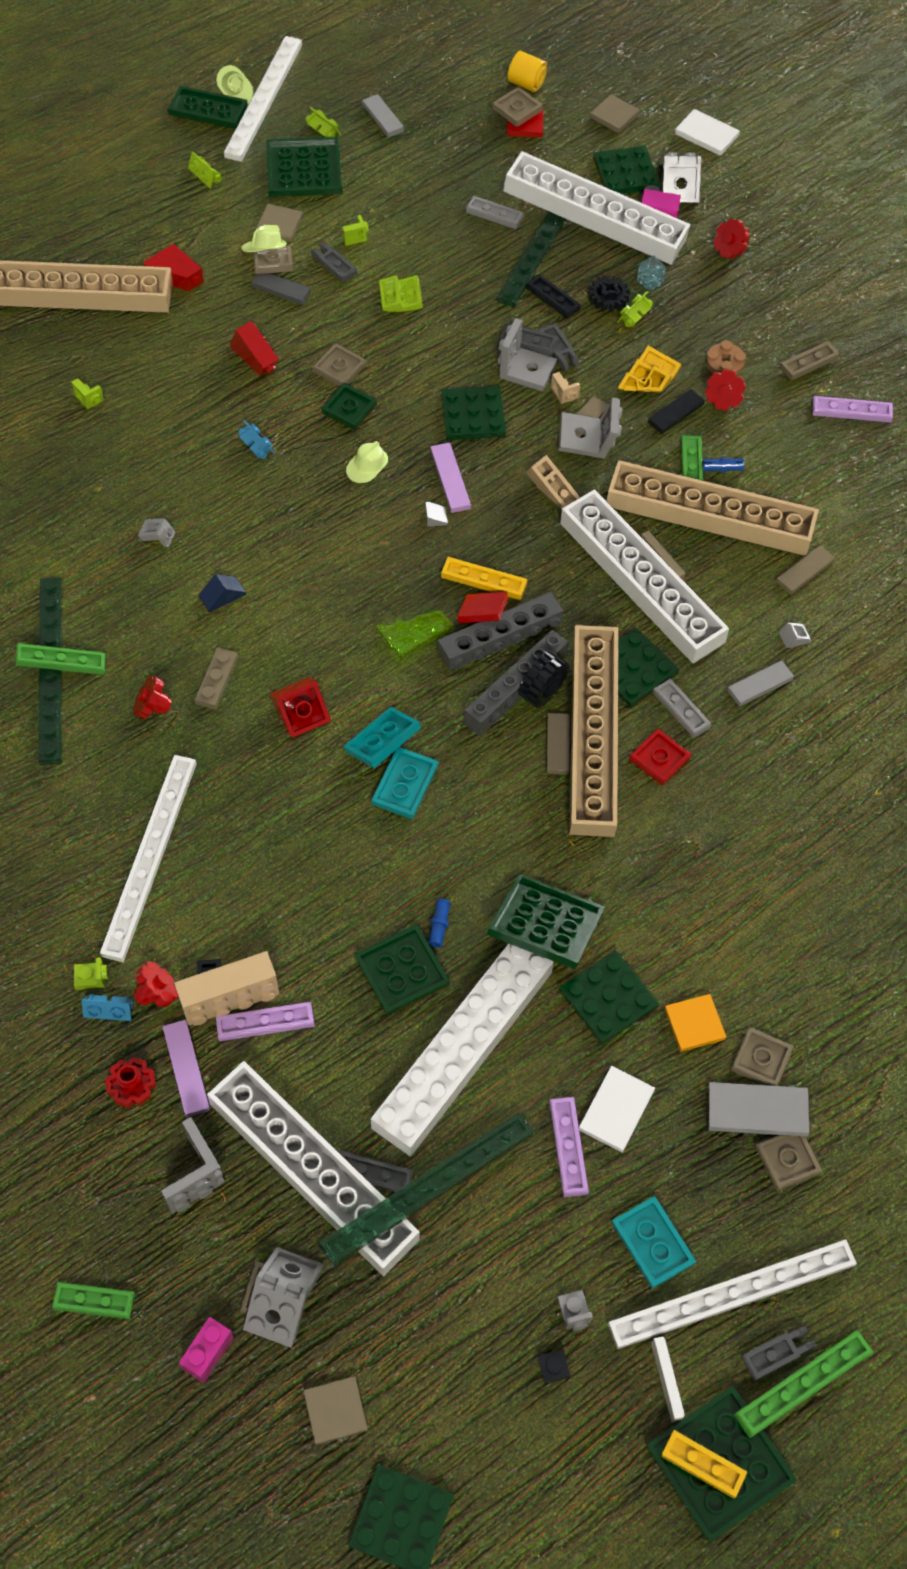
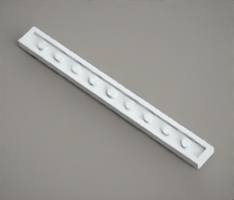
(263, 99)
(148, 859)
(731, 1294)

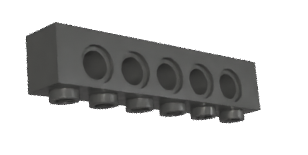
(525, 614)
(504, 692)

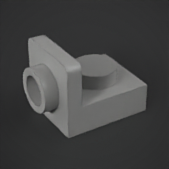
(157, 530)
(574, 1310)

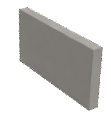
(758, 1109)

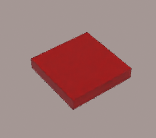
(530, 128)
(483, 607)
(660, 756)

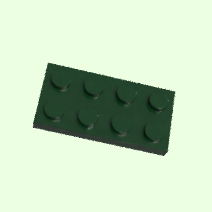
(207, 107)

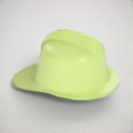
(234, 83)
(265, 238)
(366, 463)

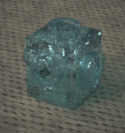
(651, 273)

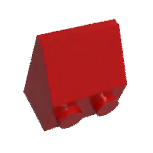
(300, 706)

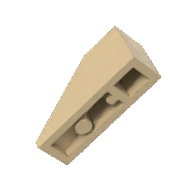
(552, 482)

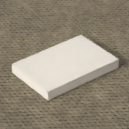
(707, 132)
(616, 1109)

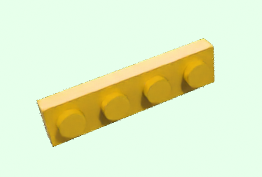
(483, 578)

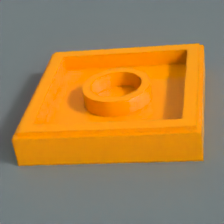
(695, 1022)

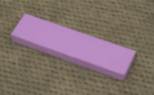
(852, 409)
(450, 477)
(264, 1021)
(186, 1068)
(568, 1147)

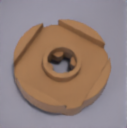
(728, 351)

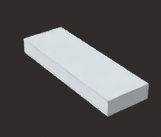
(667, 1380)

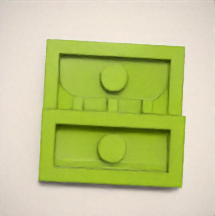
(400, 294)

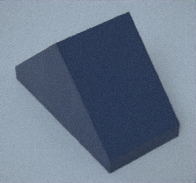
(221, 591)

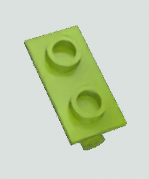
(318, 119)
(203, 170)
(630, 314)

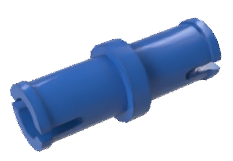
(723, 464)
(439, 923)

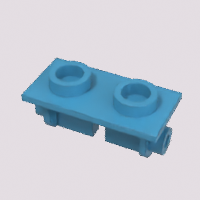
(251, 434)
(100, 1008)

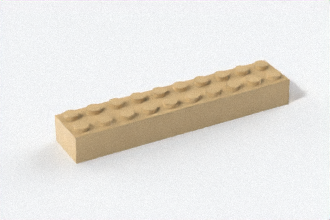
(85, 286)
(712, 507)
(594, 732)

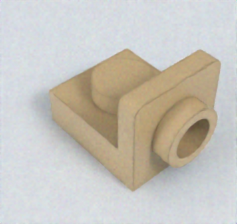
(563, 390)

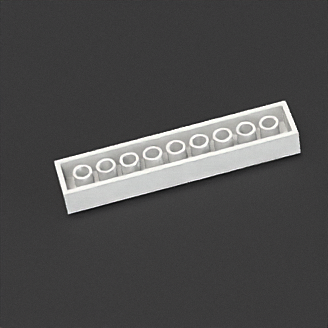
(596, 207)
(644, 576)
(460, 1048)
(306, 1160)

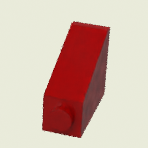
(184, 270)
(254, 349)

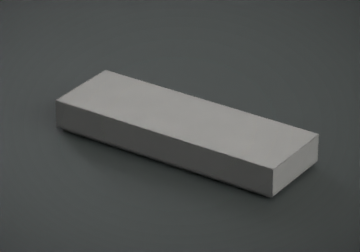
(383, 115)
(495, 212)
(760, 683)
(681, 708)

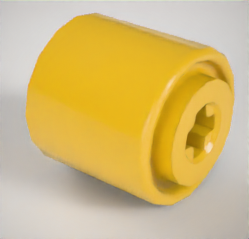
(527, 71)

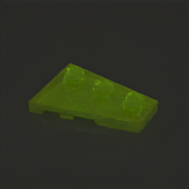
(411, 635)

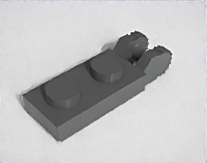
(334, 262)
(562, 349)
(775, 1354)

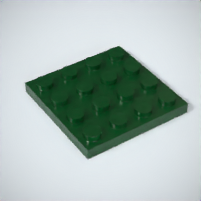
(303, 166)
(546, 921)
(721, 1433)

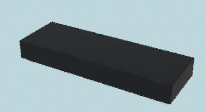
(553, 296)
(676, 411)

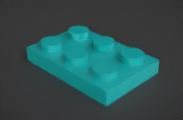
(382, 737)
(405, 783)
(653, 1242)

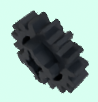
(609, 293)

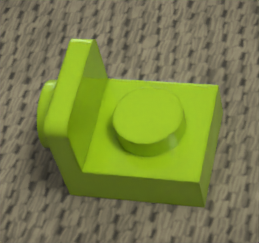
(355, 232)
(85, 395)
(90, 975)

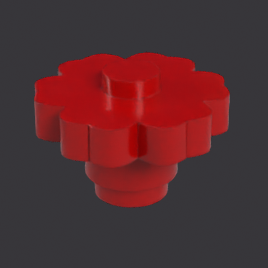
(731, 238)
(725, 389)
(151, 699)
(154, 985)
(130, 1082)

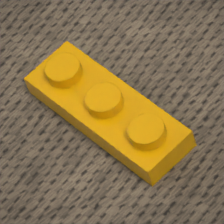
(704, 1464)

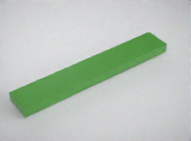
(803, 1384)

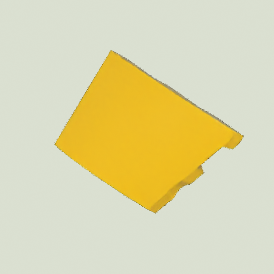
(650, 372)

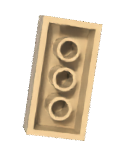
(227, 988)

